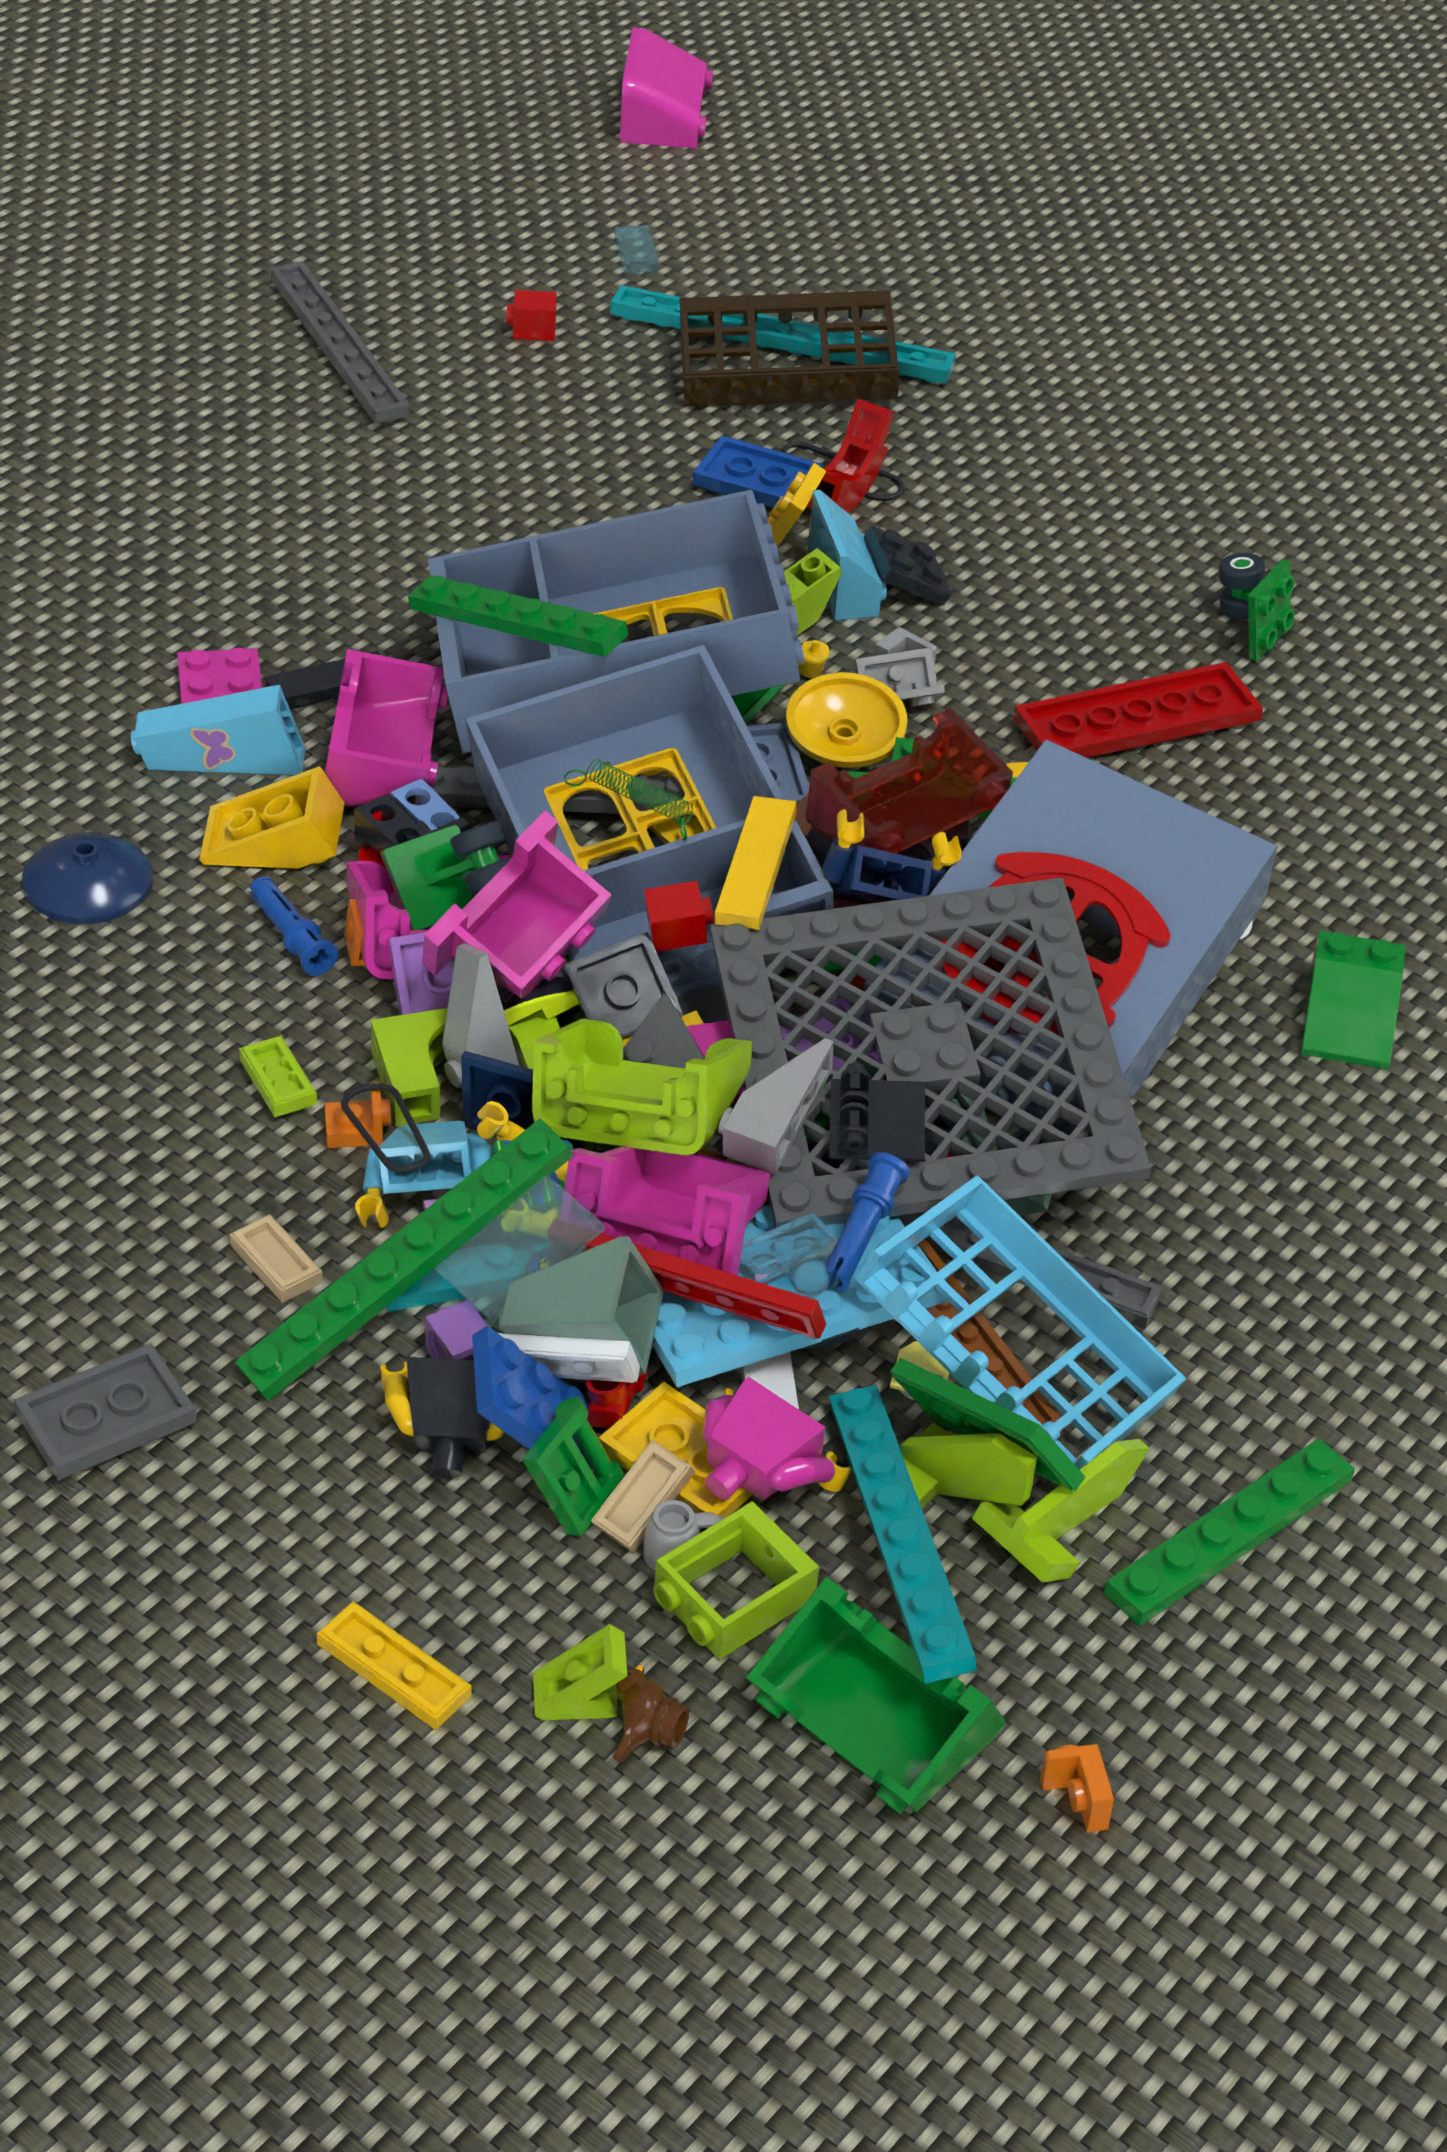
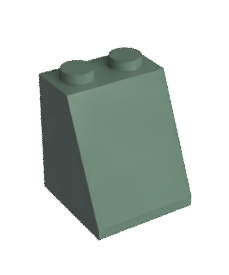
(589, 1296)

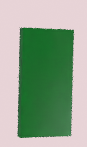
(972, 1414)

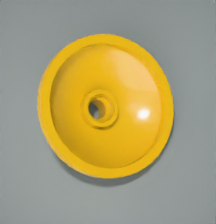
(846, 719)

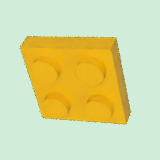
(793, 503)

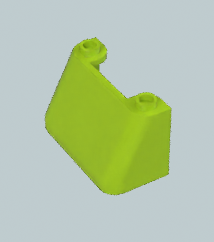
(598, 1097)

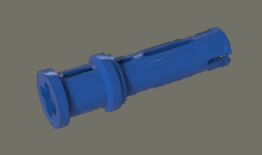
(300, 935)
(871, 1203)

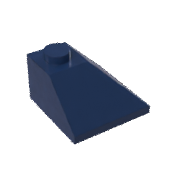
(496, 1081)

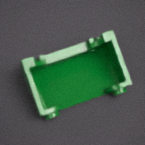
(869, 1701)

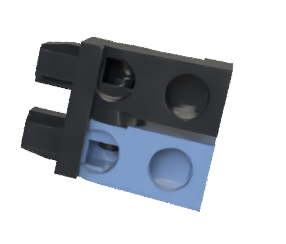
(403, 820)

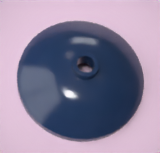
(87, 878)

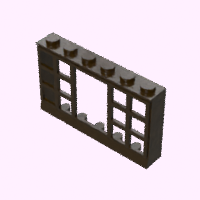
(789, 383)

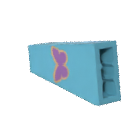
(222, 734)

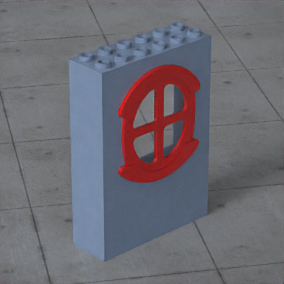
(1133, 866)

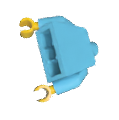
(452, 1159)

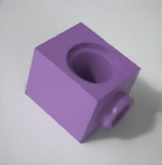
(451, 1331)

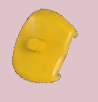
(815, 657)

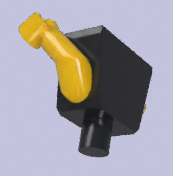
(439, 1409)

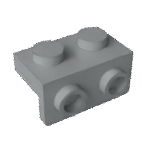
(907, 673)

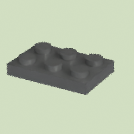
(105, 1411)

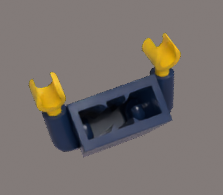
(879, 876)

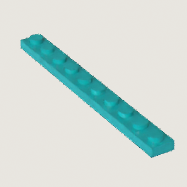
(794, 336)

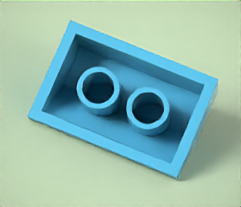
(838, 537)

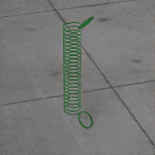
(684, 835)

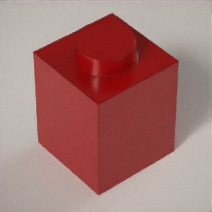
(533, 315)
(677, 915)

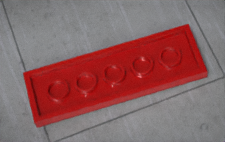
(1141, 711)

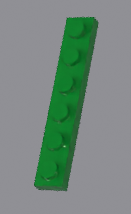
(518, 615)
(1228, 1532)

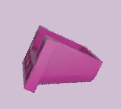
(524, 914)
(670, 1201)

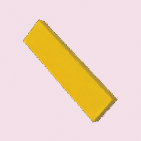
(756, 862)

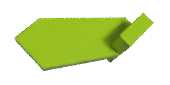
(968, 1466)
(1033, 1533)

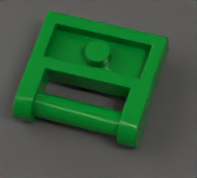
(563, 1472)

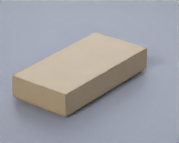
(276, 1258)
(650, 1481)

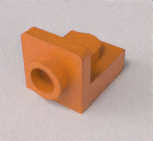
(371, 1114)
(1086, 1779)

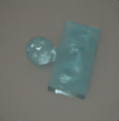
(792, 1250)

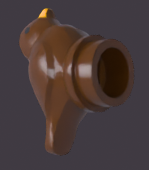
(648, 1715)

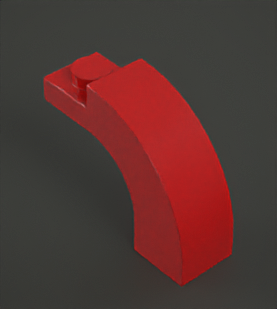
(859, 456)

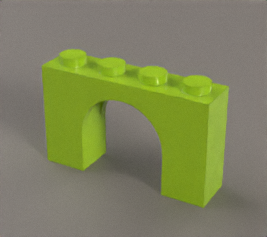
(412, 1044)

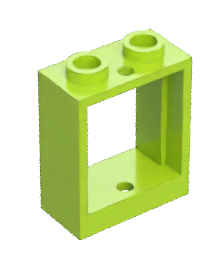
(766, 1547)

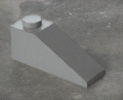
(474, 1014)
(774, 1109)

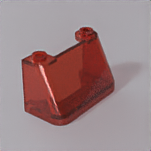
(916, 796)

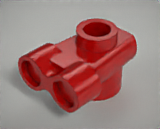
(611, 1400)

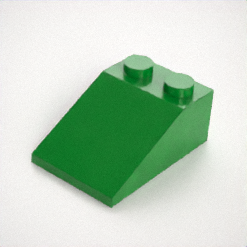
(1353, 999)

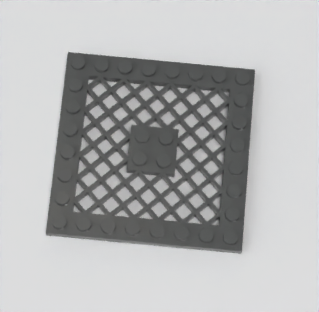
(935, 1041)

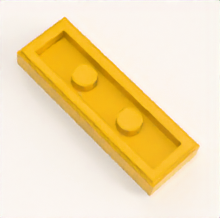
(394, 1665)

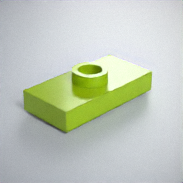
(278, 1076)

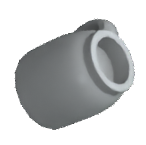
(672, 1526)

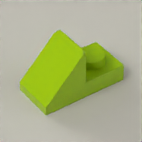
(582, 1679)

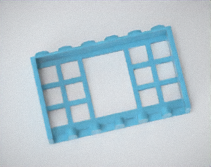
(1053, 1282)

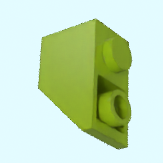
(811, 586)

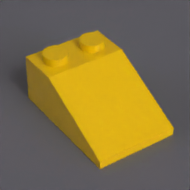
(276, 825)

